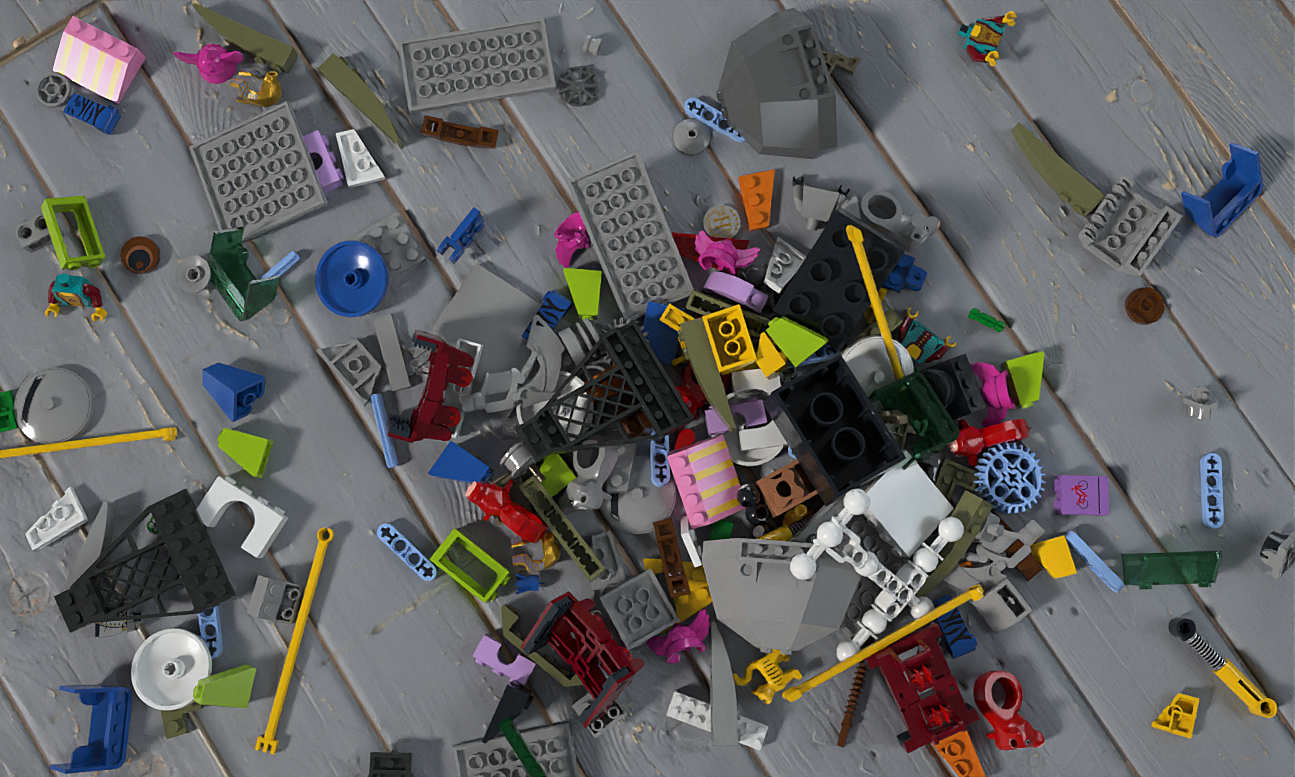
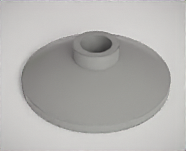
(688, 144)
(187, 271)

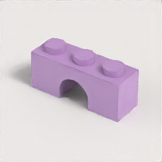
(328, 174)
(751, 411)
(488, 654)

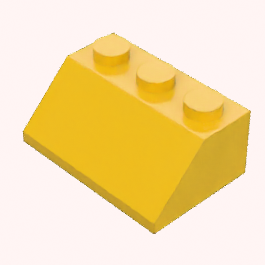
(729, 339)

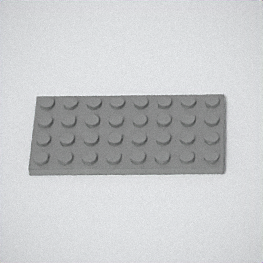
(476, 65)
(630, 235)

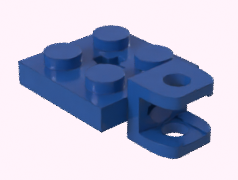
(462, 235)
(905, 276)

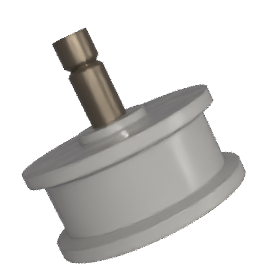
(520, 460)

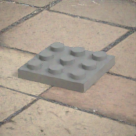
(394, 244)
(639, 609)

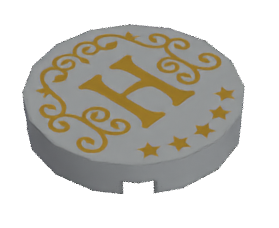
(721, 222)

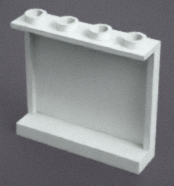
(905, 507)

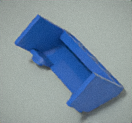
(1231, 196)
(107, 729)

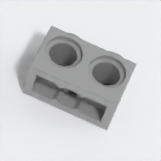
(39, 236)

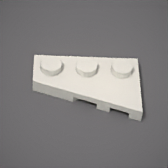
(357, 161)
(782, 265)
(60, 520)

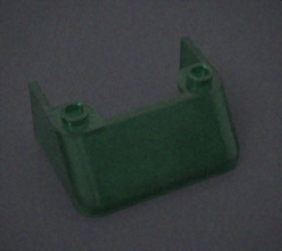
(234, 279)
(923, 413)
(1171, 568)

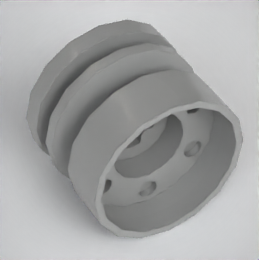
(581, 342)

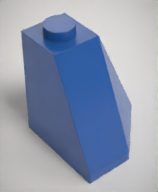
(233, 389)

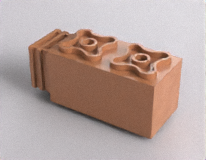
(785, 488)

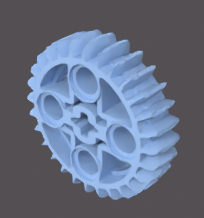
(1016, 478)

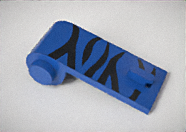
(93, 113)
(551, 311)
(957, 636)

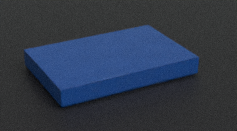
(662, 337)

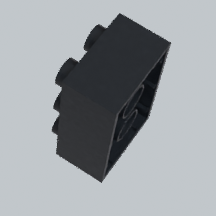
(829, 285)
(833, 429)

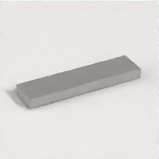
(392, 353)

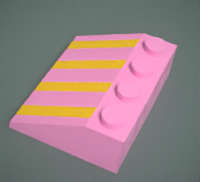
(97, 60)
(706, 480)

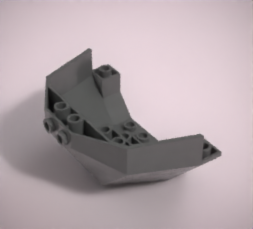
(780, 88)

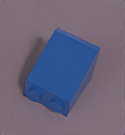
(460, 466)

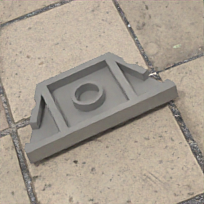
(354, 367)

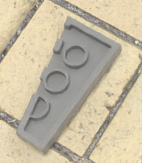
(620, 476)

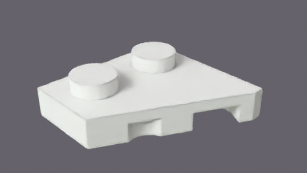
(690, 539)

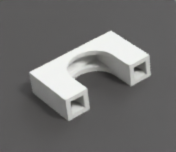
(756, 381)
(267, 519)

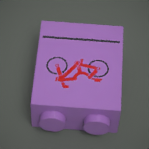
(1081, 495)

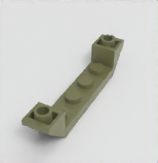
(509, 618)

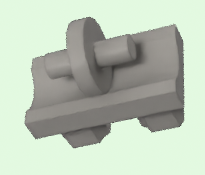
(1200, 405)

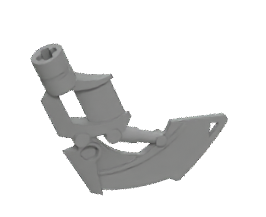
(547, 350)
(990, 574)

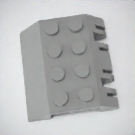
(1127, 229)

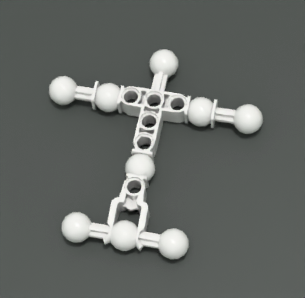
(897, 589)

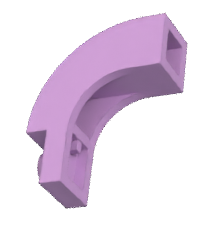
(736, 289)

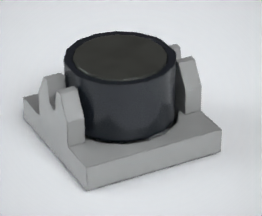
(1279, 552)

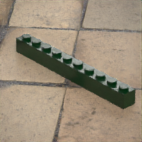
(521, 748)

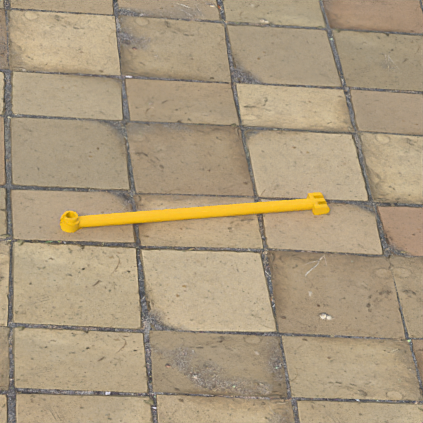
(855, 236)
(167, 434)
(974, 592)
(268, 739)

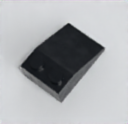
(511, 705)

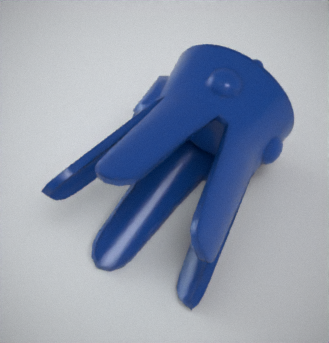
(528, 583)

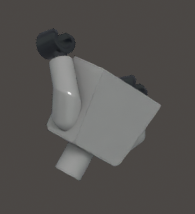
(816, 202)

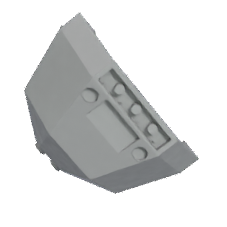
(764, 600)

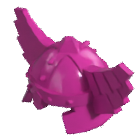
(214, 62)
(571, 236)
(723, 254)
(994, 392)
(681, 638)

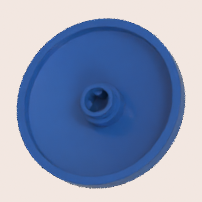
(351, 279)

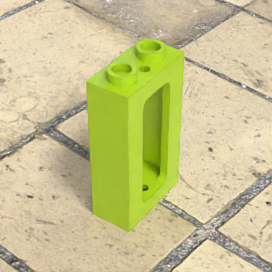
(86, 227)
(460, 576)

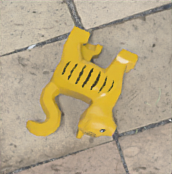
(773, 674)

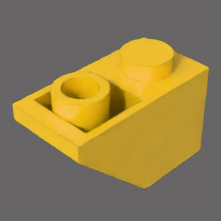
(768, 357)

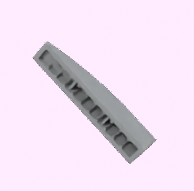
(95, 544)
(722, 693)

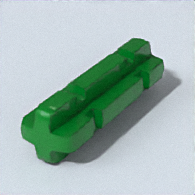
(986, 320)

